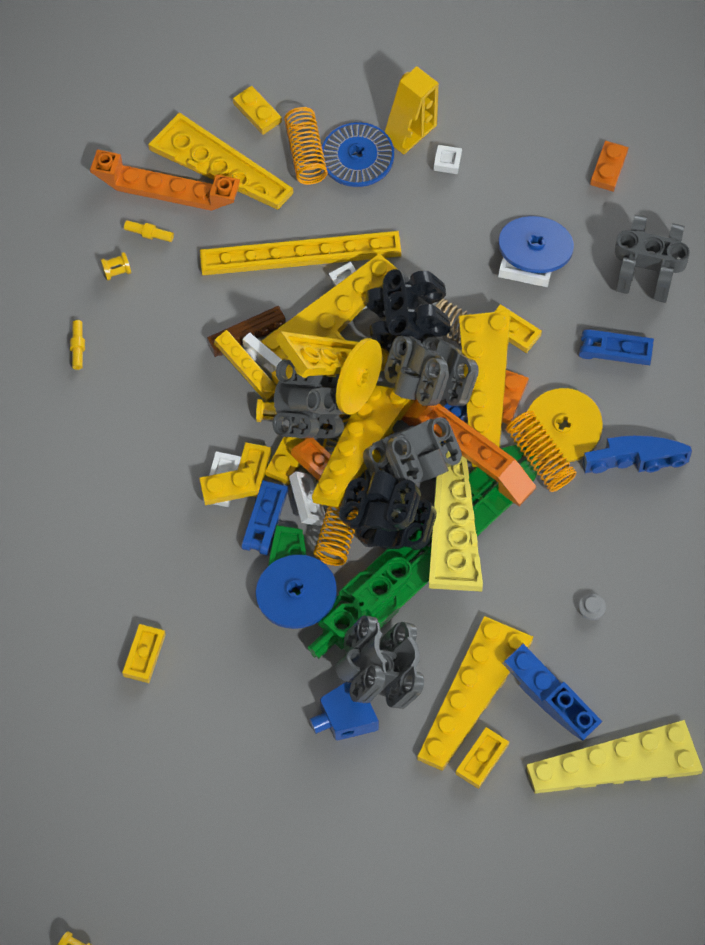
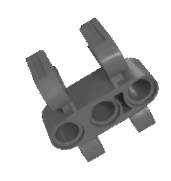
(662, 261)
(430, 374)
(306, 402)
(415, 452)
(383, 666)

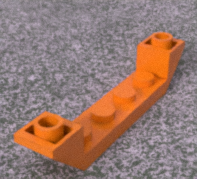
(164, 187)
(479, 450)

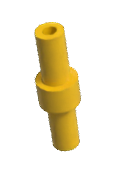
(148, 231)
(77, 344)

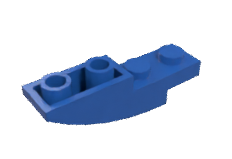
(646, 451)
(551, 694)

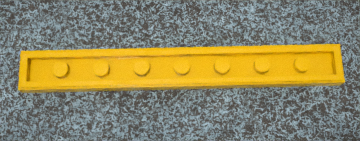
(300, 253)

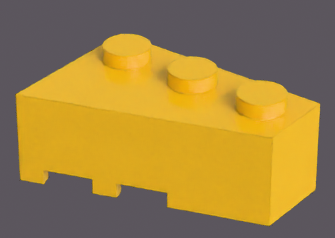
(413, 110)

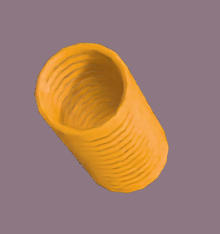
(311, 166)
(566, 471)
(330, 549)

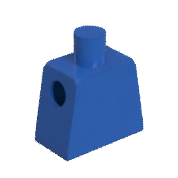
(343, 715)

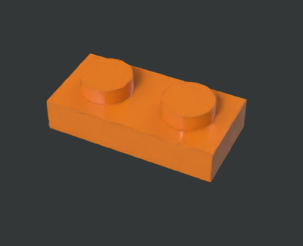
(609, 166)
(514, 390)
(311, 456)

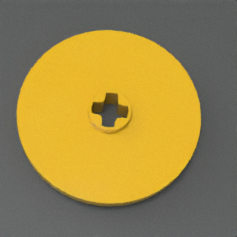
(358, 376)
(582, 417)

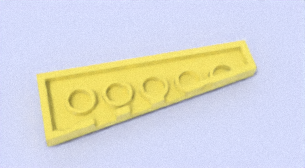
(454, 537)
(640, 756)

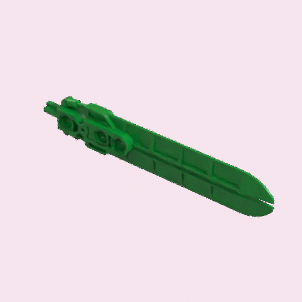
(416, 575)

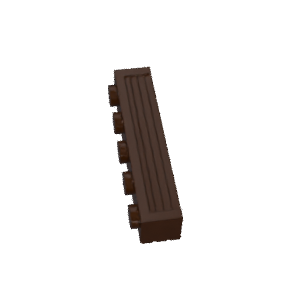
(258, 326)

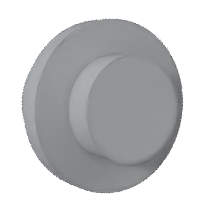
(592, 607)

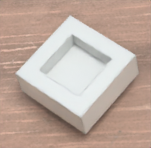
(447, 159)

